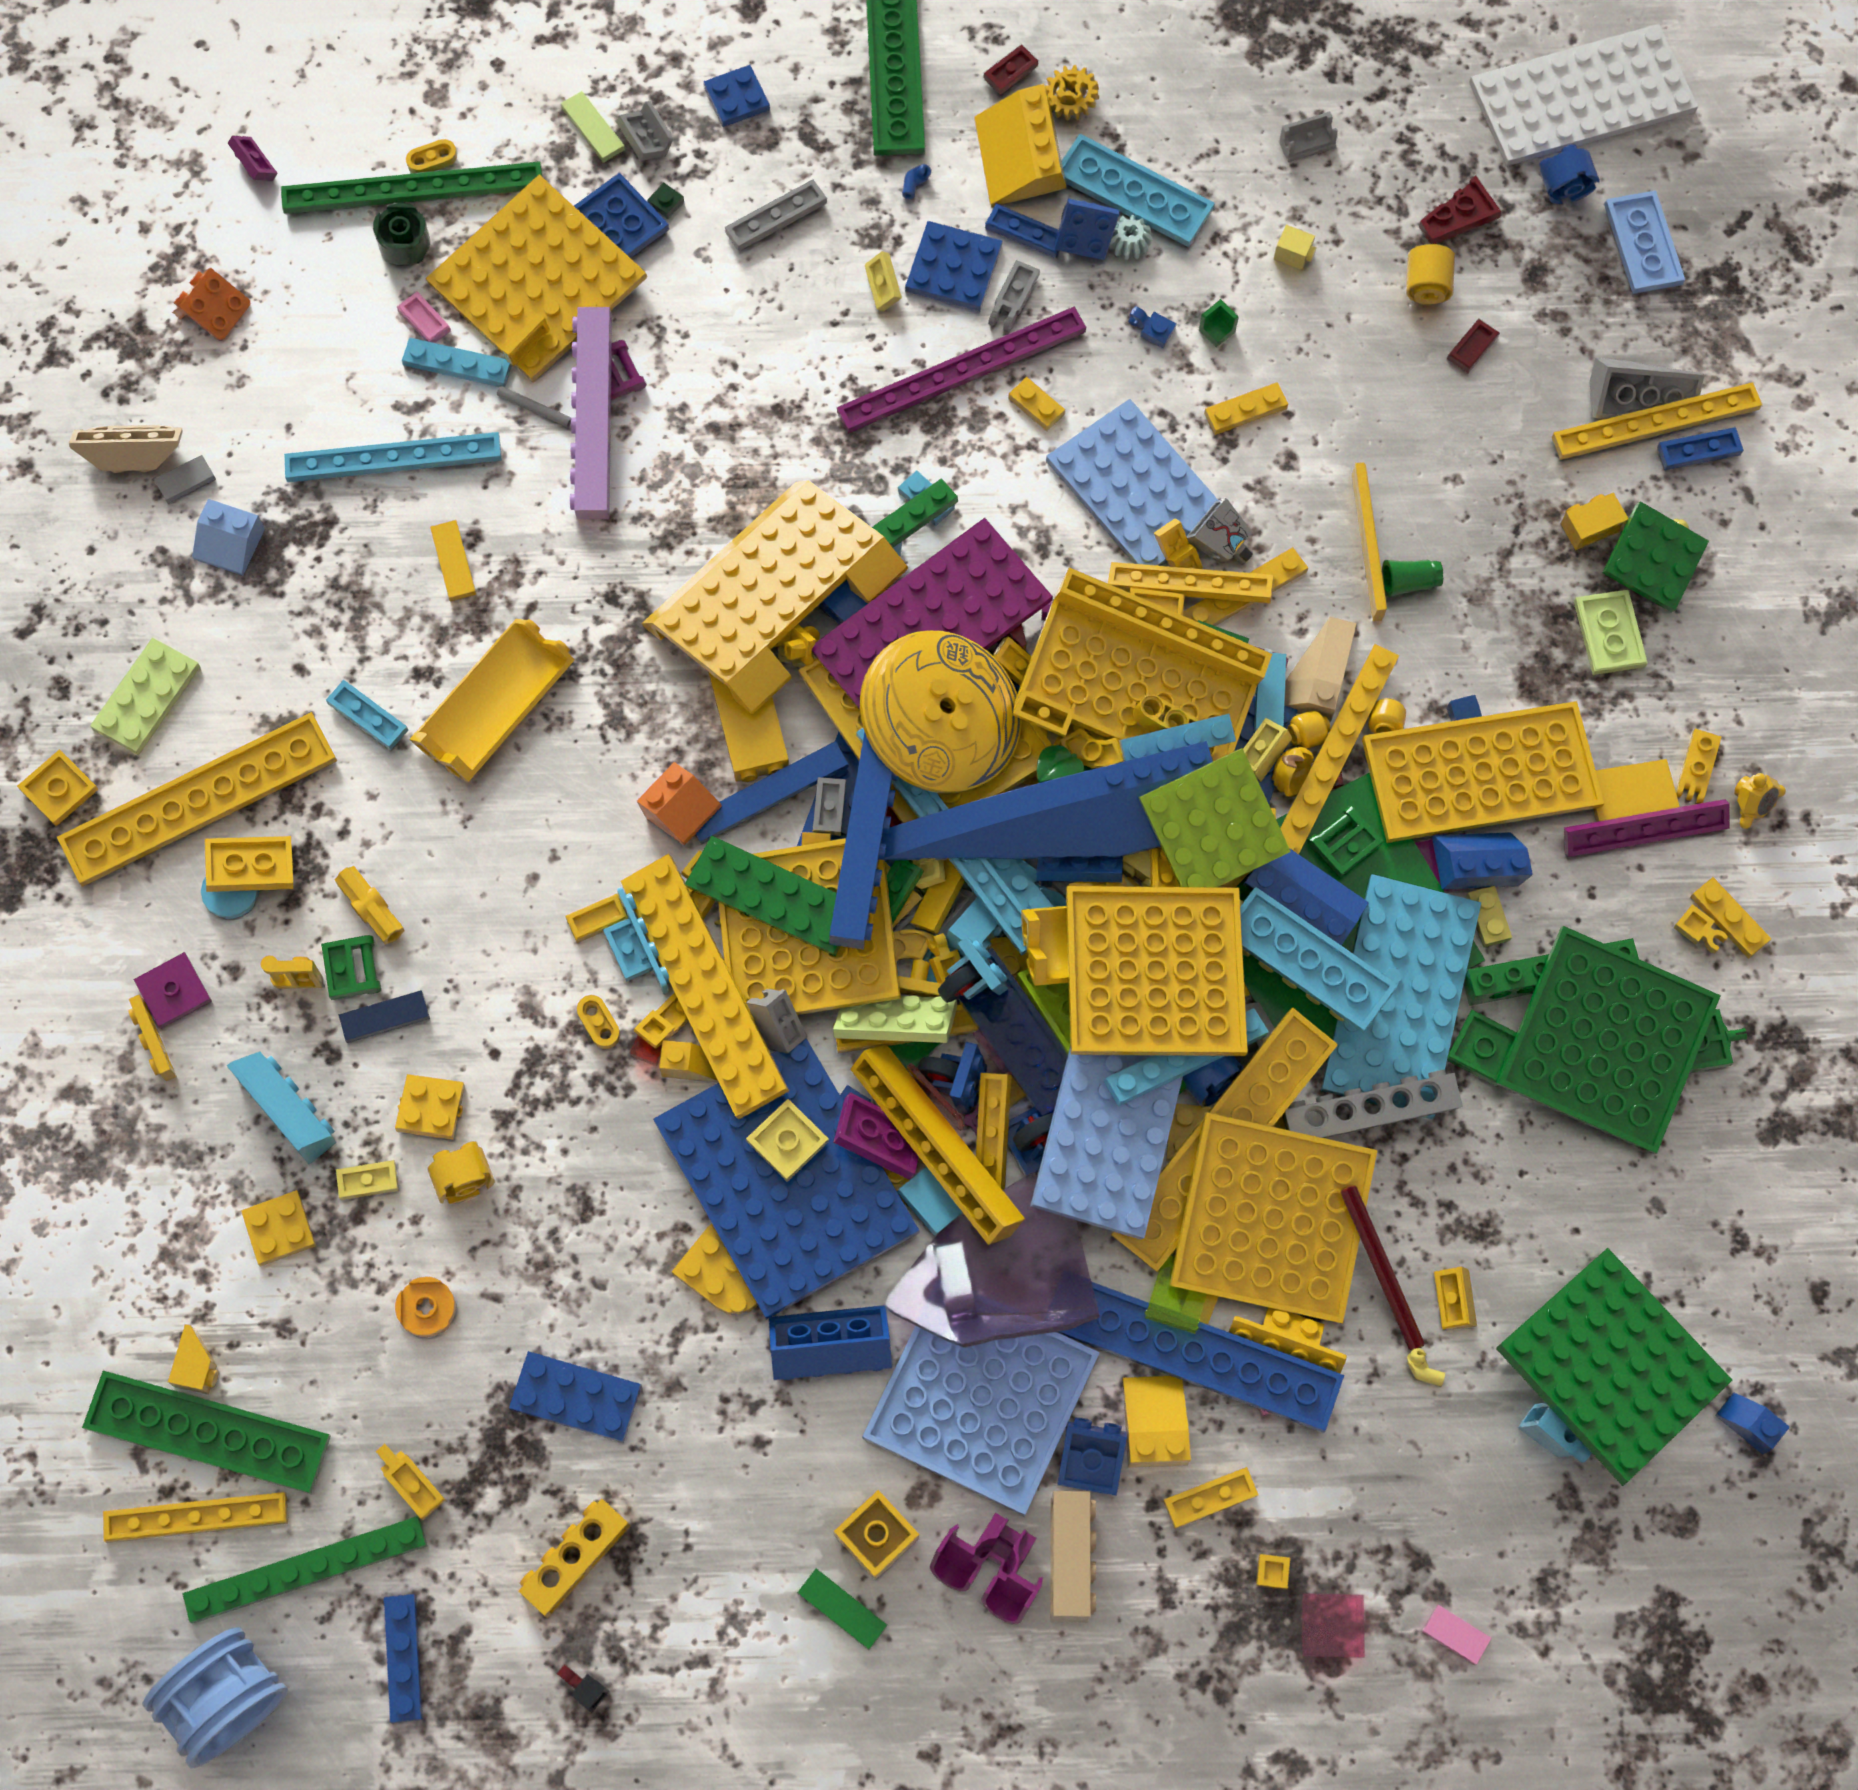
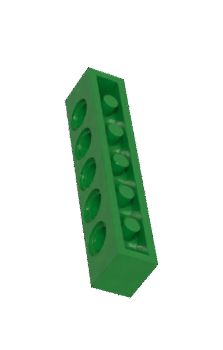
(1516, 977)

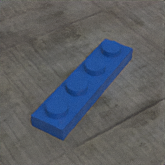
(403, 1658)

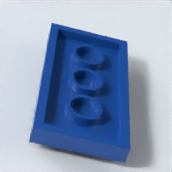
(575, 1396)

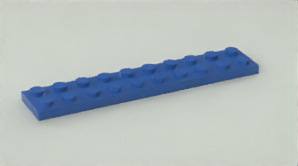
(1213, 1360)

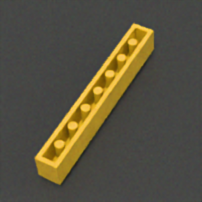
(937, 1144)

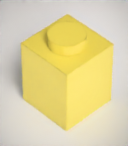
(1295, 247)

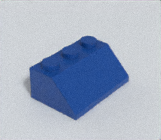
(1481, 860)

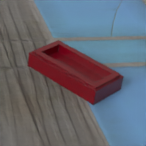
(1473, 345)

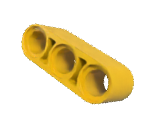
(1162, 711)

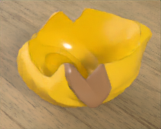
(1292, 770)

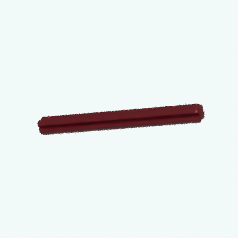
(1382, 1267)

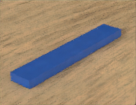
(774, 790)

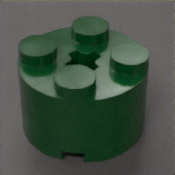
(401, 234)

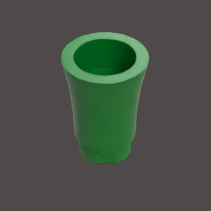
(1410, 576)

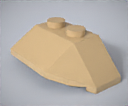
(126, 446)

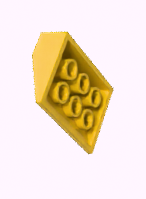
(1020, 147)

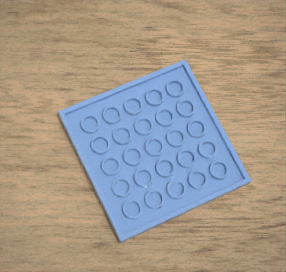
(982, 1410)

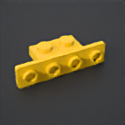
(1290, 1335)

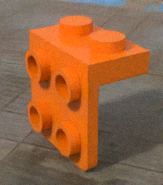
(212, 303)

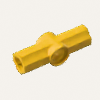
(369, 905)

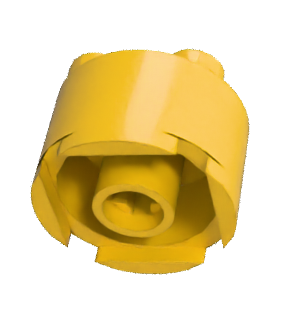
(460, 1173)

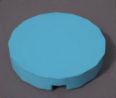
(229, 903)

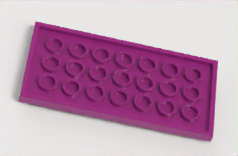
(965, 589)

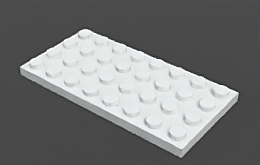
(1583, 94)

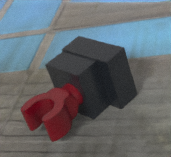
(587, 1690)

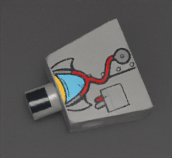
(1222, 533)

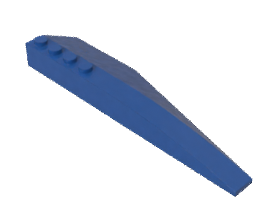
(1057, 818)

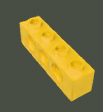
(612, 1529)

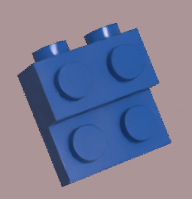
(1092, 1456)

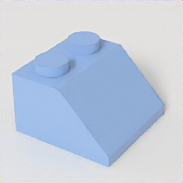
(226, 537)

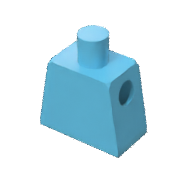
(1552, 1433)

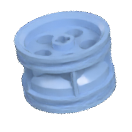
(215, 1697)

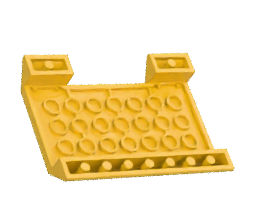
(768, 584)
(1113, 649)

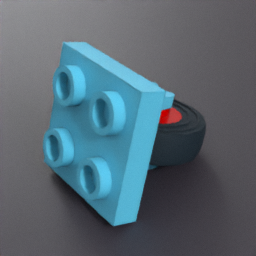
(972, 974)

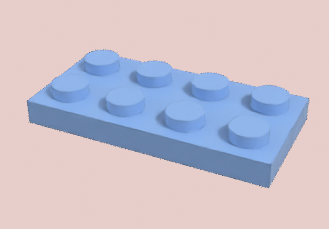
(1644, 242)

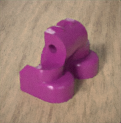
(959, 1563)

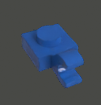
(1154, 328)

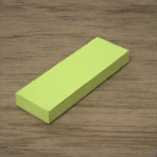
(592, 126)

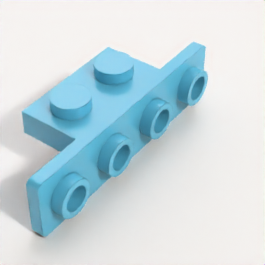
(631, 947)

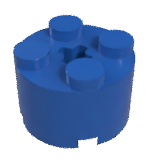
(1569, 174)
(1212, 1080)

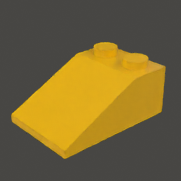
(1156, 1422)

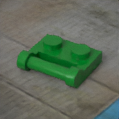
(1350, 848)
(341, 967)

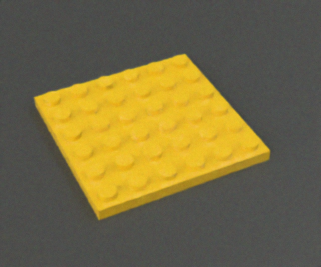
(531, 261)
(1155, 971)
(814, 979)
(1271, 1218)

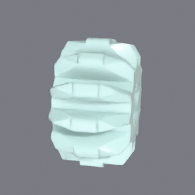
(1130, 238)

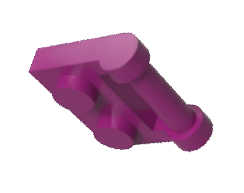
(636, 382)

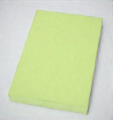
(1610, 632)

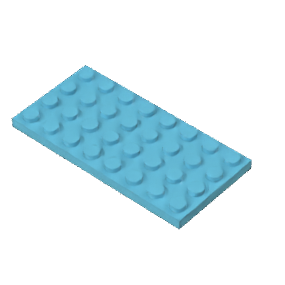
(1425, 948)

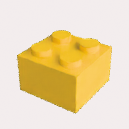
(876, 1534)

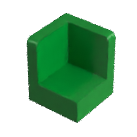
(1218, 323)

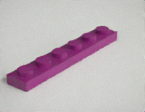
(1647, 828)

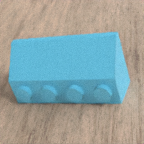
(283, 1106)

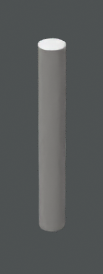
(534, 406)

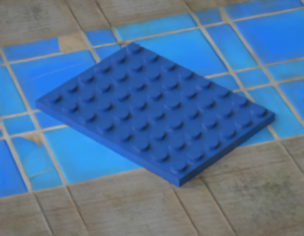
(780, 1232)

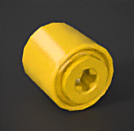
(1430, 274)

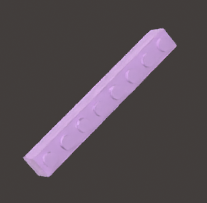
(593, 413)

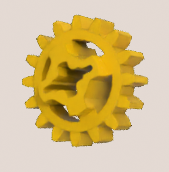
(1075, 83)

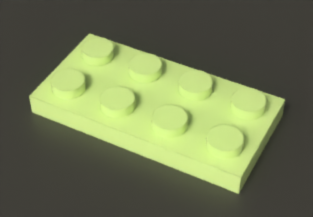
(145, 696)
(898, 1020)

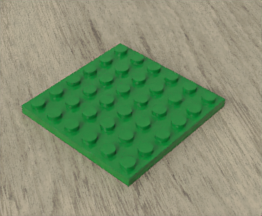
(1608, 1039)
(1614, 1366)

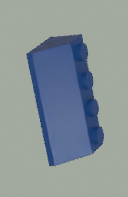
(1309, 894)
(829, 1342)

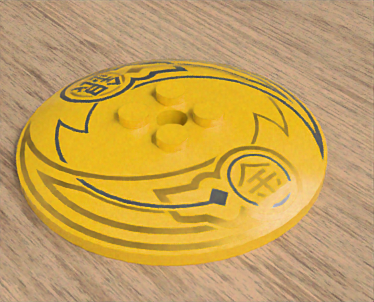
(913, 733)

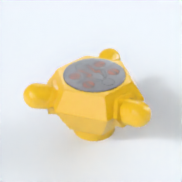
(1757, 797)

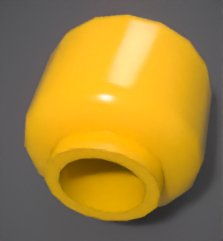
(1387, 716)
(1309, 729)

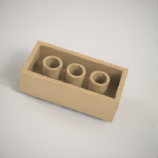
(1070, 1556)

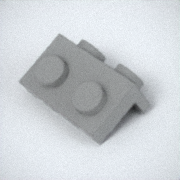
(646, 132)

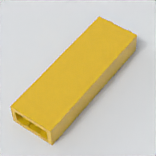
(751, 740)

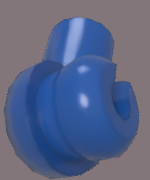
(914, 178)

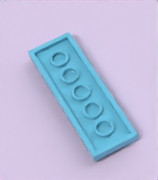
(1135, 190)
(1313, 961)

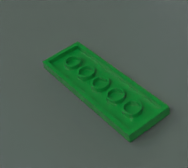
(765, 893)

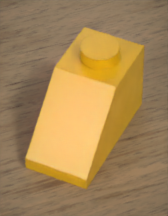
(685, 1061)
(193, 1364)

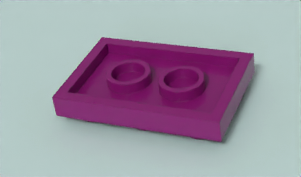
(872, 1135)

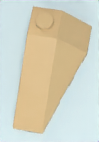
(1321, 670)

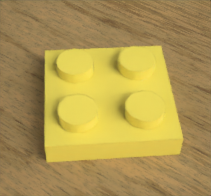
(787, 1140)

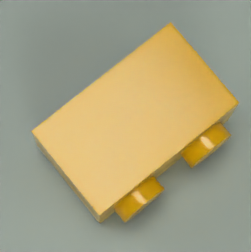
(1594, 520)

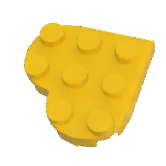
(714, 1275)

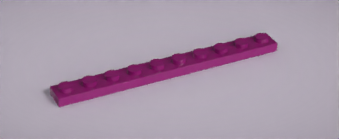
(961, 369)

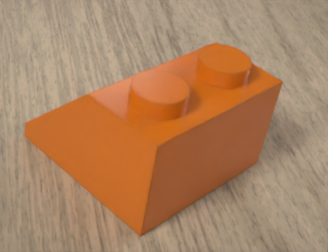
(678, 803)

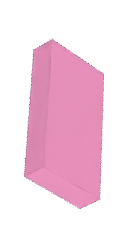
(423, 318)
(1456, 1635)

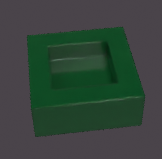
(666, 200)

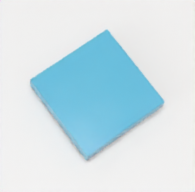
(929, 1201)

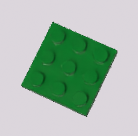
(1655, 556)

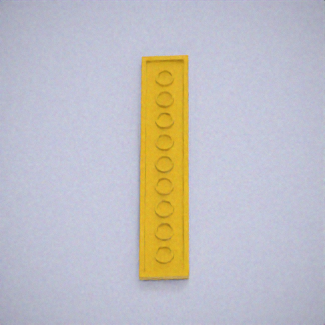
(196, 799)
(705, 987)
(1257, 1096)

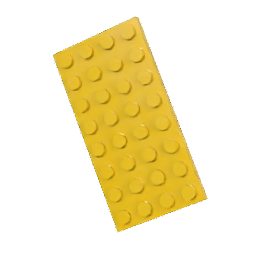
(1482, 771)

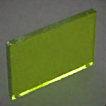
(1172, 1304)

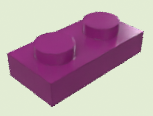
(252, 158)

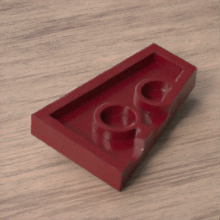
(1463, 212)

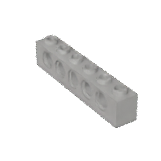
(1445, 1099)

